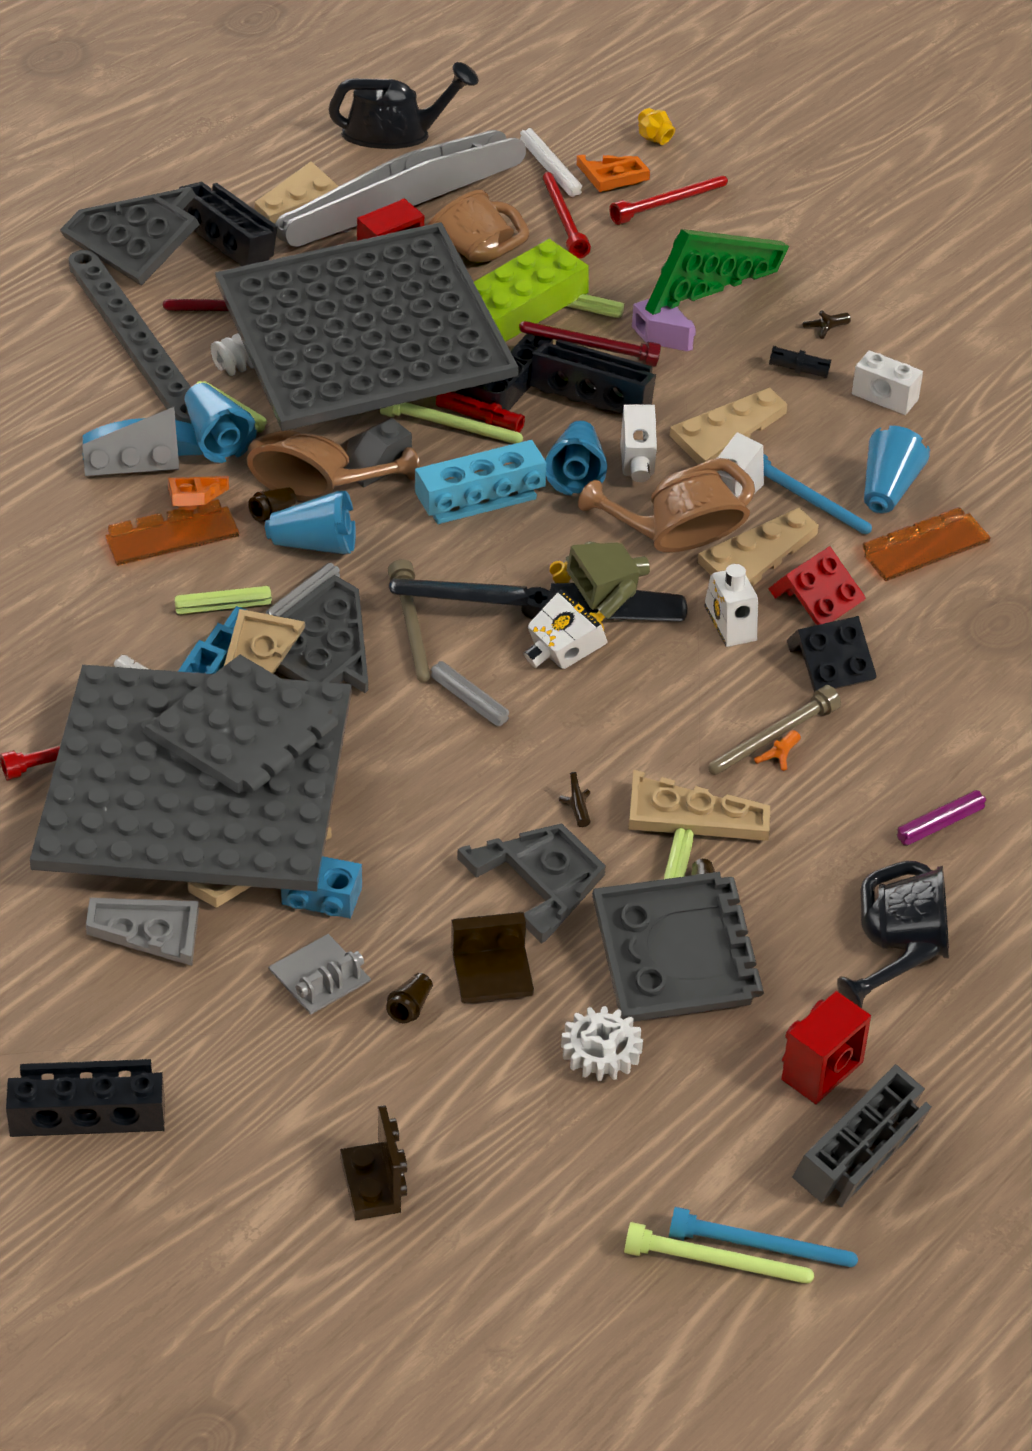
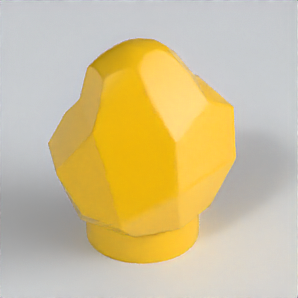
(655, 126)

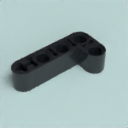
(510, 390)

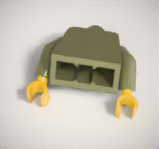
(602, 574)

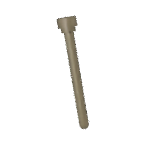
(404, 570)
(823, 702)

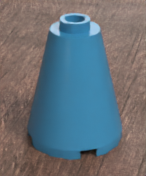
(218, 423)
(576, 459)
(892, 466)
(315, 525)

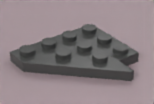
(135, 232)
(332, 639)

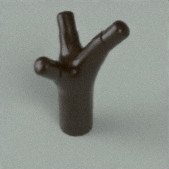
(828, 322)
(577, 801)

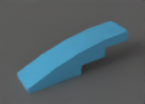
(211, 655)

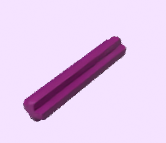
(941, 817)

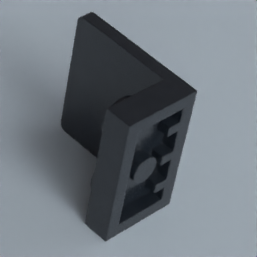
(834, 653)

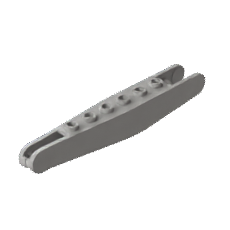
(411, 176)

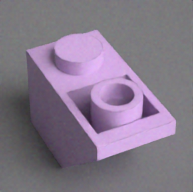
(667, 328)

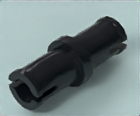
(800, 362)

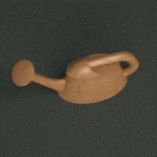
(478, 227)
(314, 464)
(687, 505)

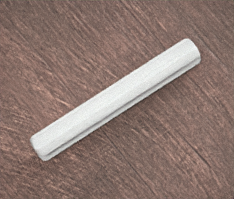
(551, 162)

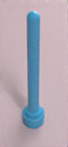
(815, 498)
(687, 1225)

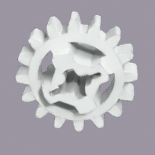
(602, 1043)

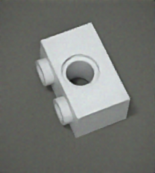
(887, 382)

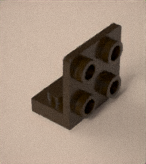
(491, 957)
(376, 1172)

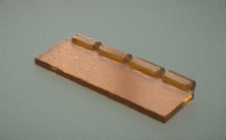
(177, 533)
(924, 543)

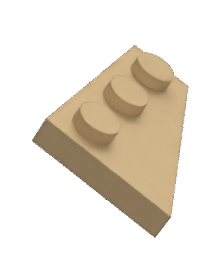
(295, 192)
(263, 638)

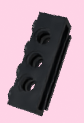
(231, 224)
(591, 376)
(70, 1093)

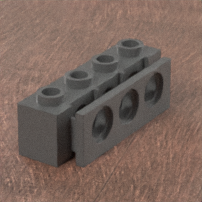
(857, 1131)

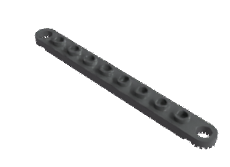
(131, 331)

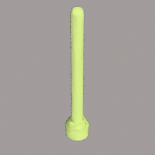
(453, 421)
(641, 1241)

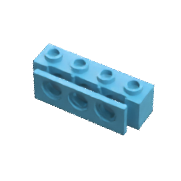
(469, 488)

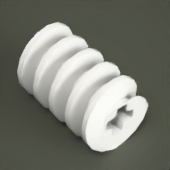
(230, 353)

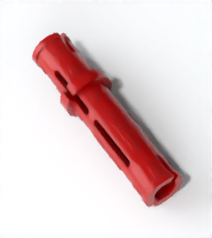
(489, 413)

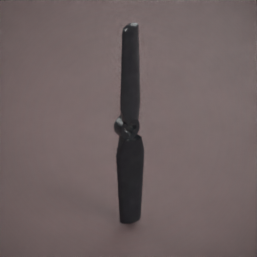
(642, 606)

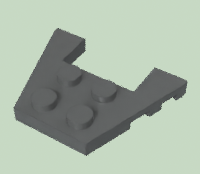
(551, 863)

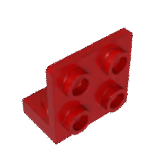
(821, 587)

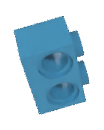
(336, 893)

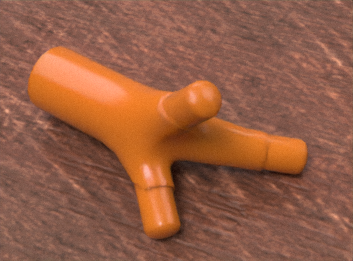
(780, 749)

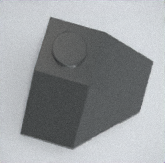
(377, 446)

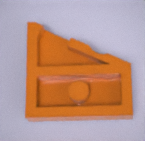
(614, 171)
(194, 491)

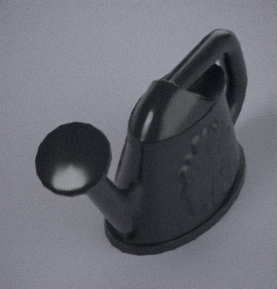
(387, 111)
(904, 917)

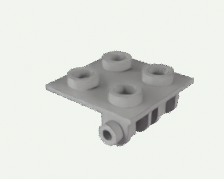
(320, 973)

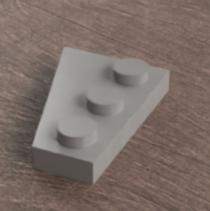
(135, 448)
(150, 926)

